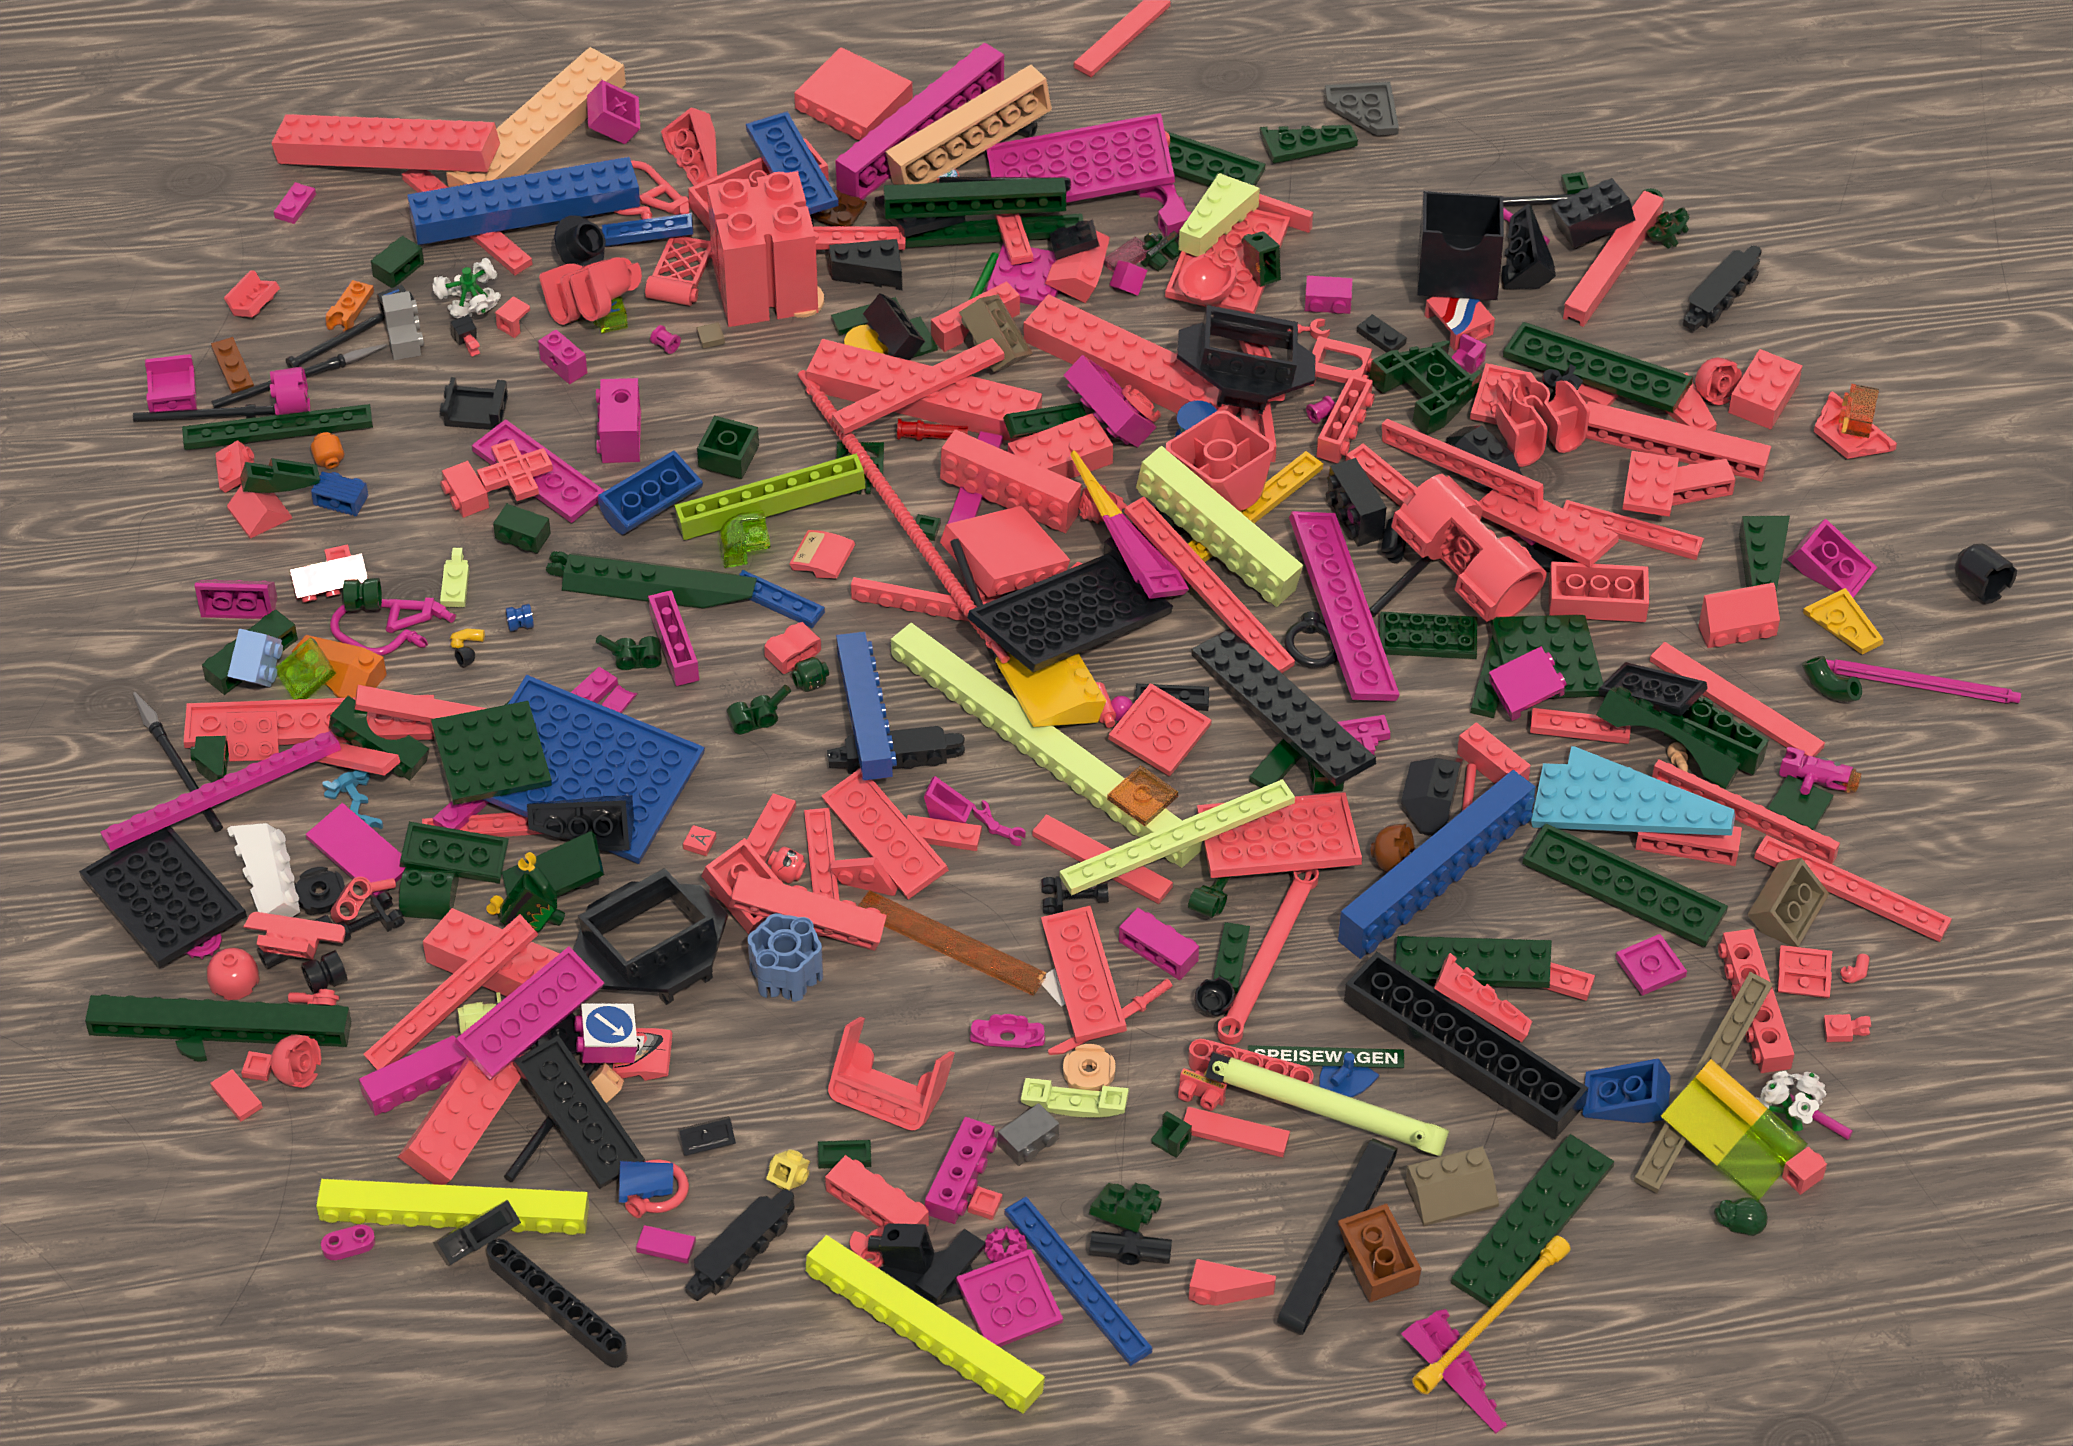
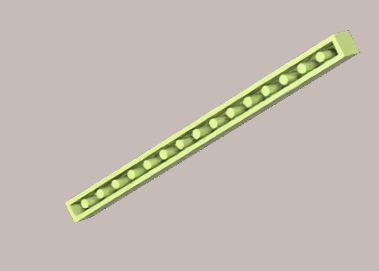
(1006, 716)

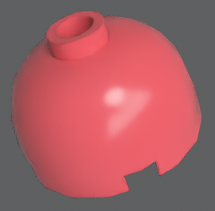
(1717, 380)
(232, 973)
(296, 1060)

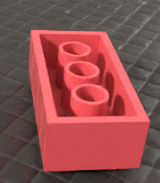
(1054, 445)
(1599, 591)

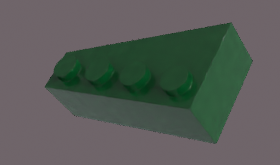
(1728, 732)

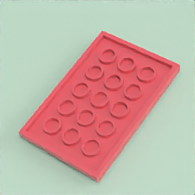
(1229, 249)
(1301, 836)

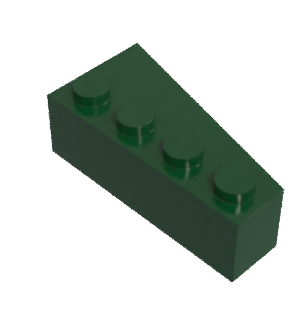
(1762, 548)

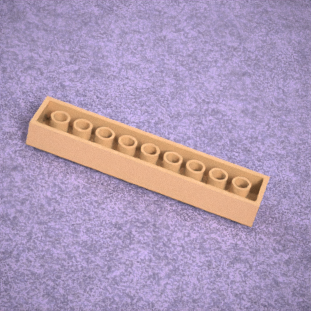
(546, 118)

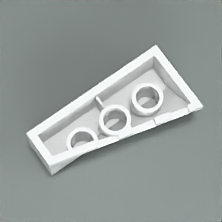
(267, 868)

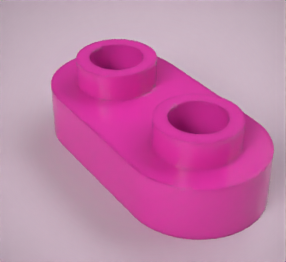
(348, 1242)

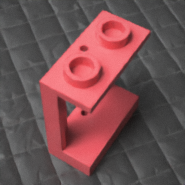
(1339, 374)

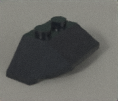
(1483, 444)
(1431, 791)

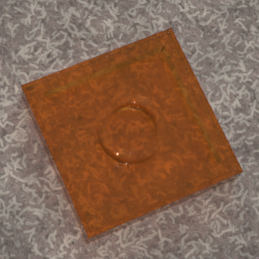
(1142, 795)

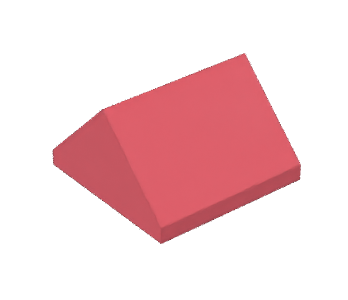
(257, 511)

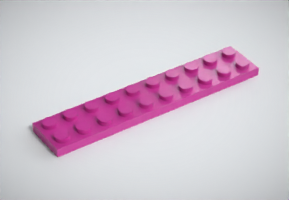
(1344, 606)

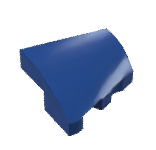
(645, 1179)

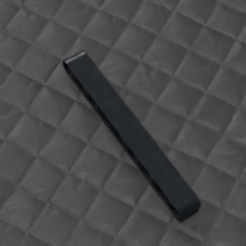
(1330, 1247)

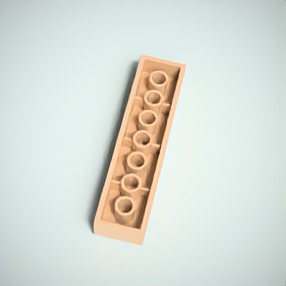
(970, 129)

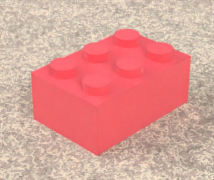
(1765, 389)
(723, 871)

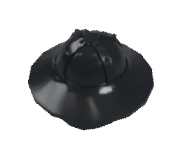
(579, 241)

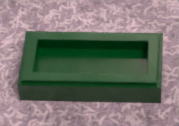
(833, 1151)

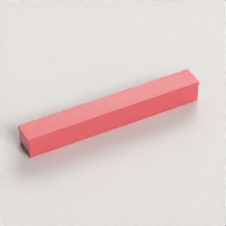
(1613, 259)

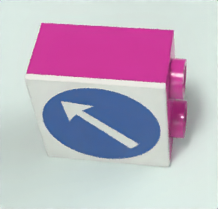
(606, 1033)

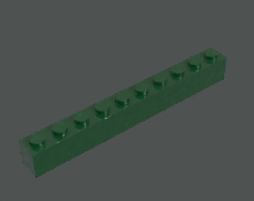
(216, 1020)

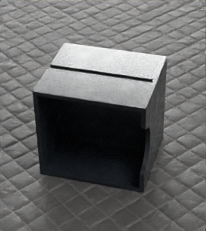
(1460, 245)

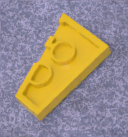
(1845, 620)

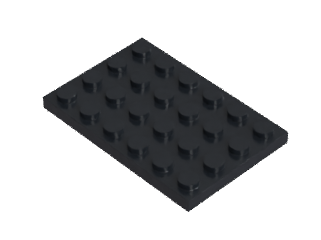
(163, 895)

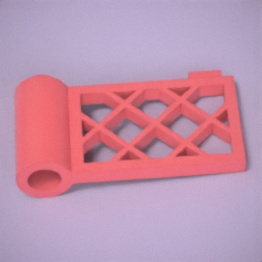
(673, 287)

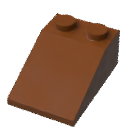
(1379, 1253)

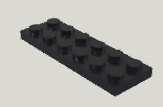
(577, 1110)

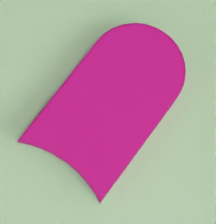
(619, 699)

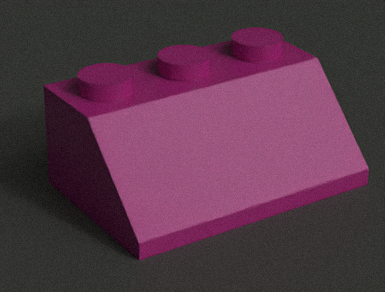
(235, 598)

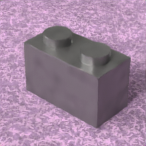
(1028, 1134)

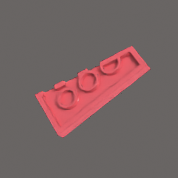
(1480, 999)

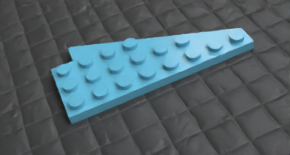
(1614, 797)

